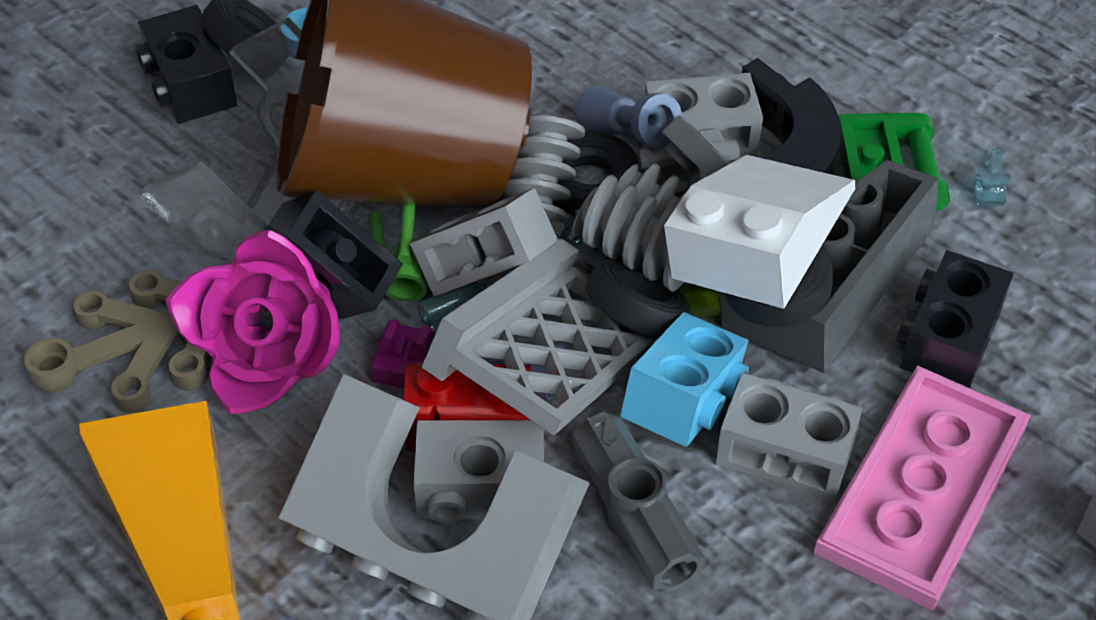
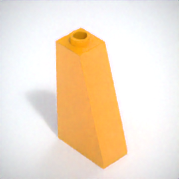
(170, 505)

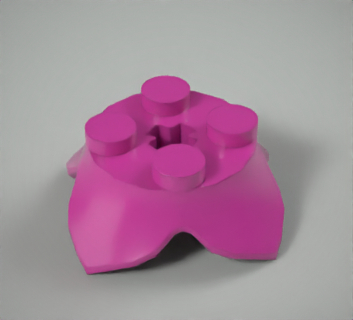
(222, 311)

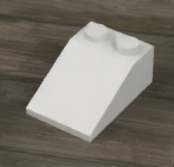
(754, 228)

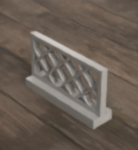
(516, 307)

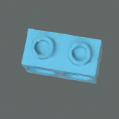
(684, 379)

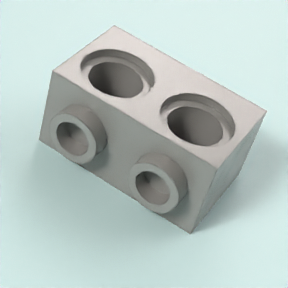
(720, 104)
(484, 242)
(787, 441)

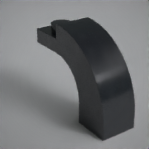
(798, 117)

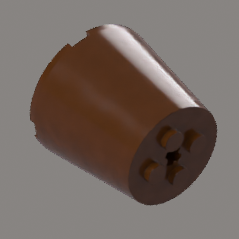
(403, 106)

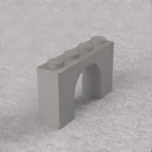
(345, 503)

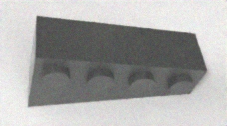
(868, 250)

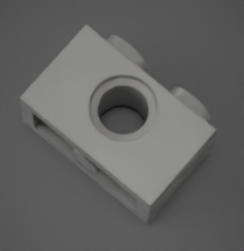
(457, 449)

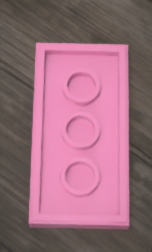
(922, 487)

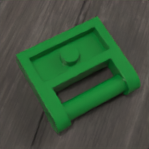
(873, 139)

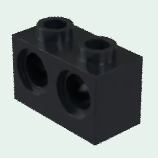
(955, 317)

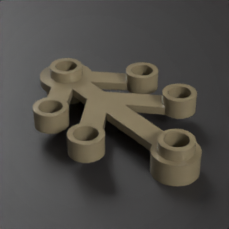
(55, 363)

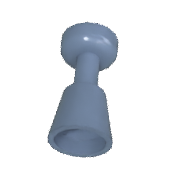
(616, 114)

